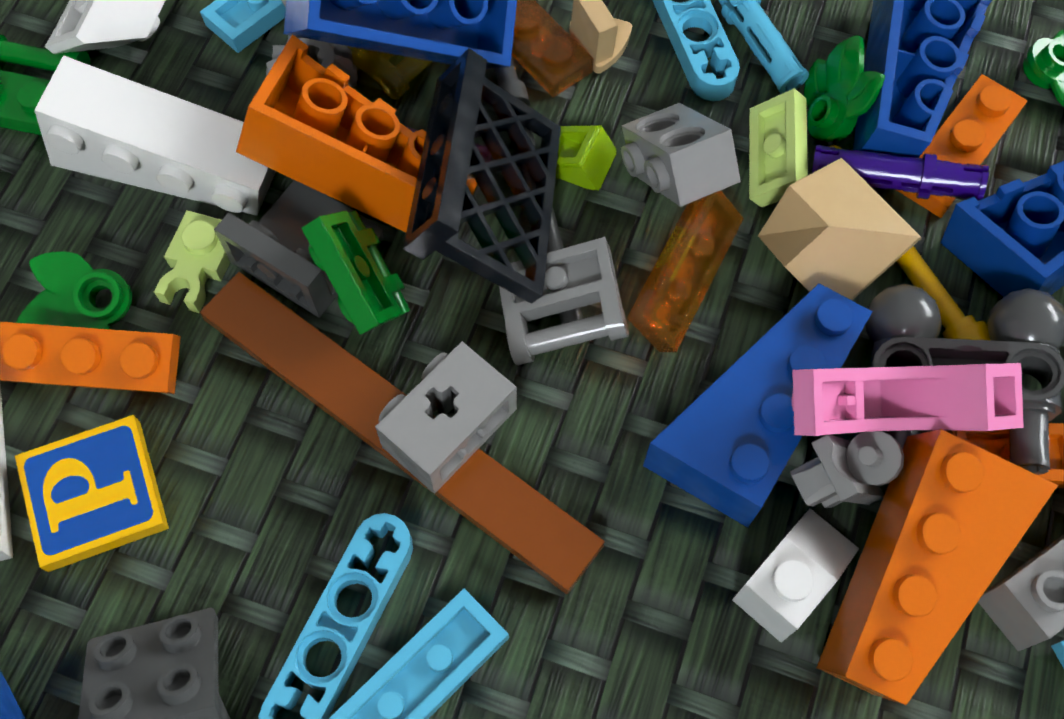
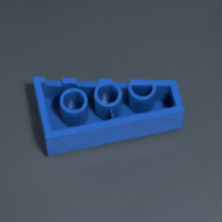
(921, 54)
(1014, 235)

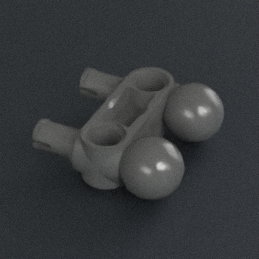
(1021, 329)

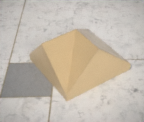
(836, 231)

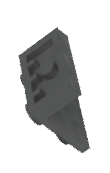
(278, 249)
(155, 671)

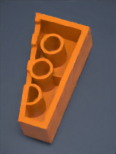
(928, 561)

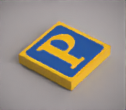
(90, 493)

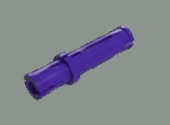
(911, 174)

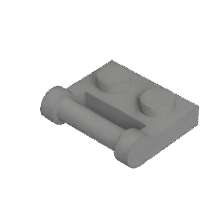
(572, 280)

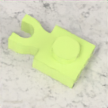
(195, 257)

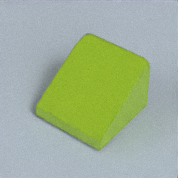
(584, 155)

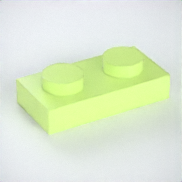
(777, 146)

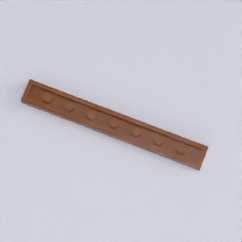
(355, 397)

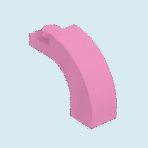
(907, 398)

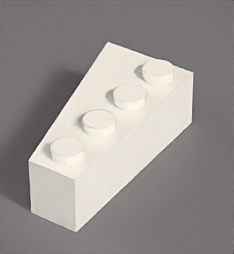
(147, 139)

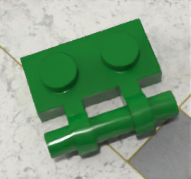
(356, 269)

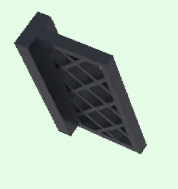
(452, 158)

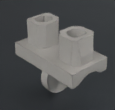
(849, 469)

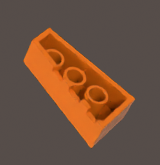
(333, 137)

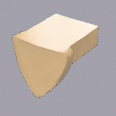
(599, 32)

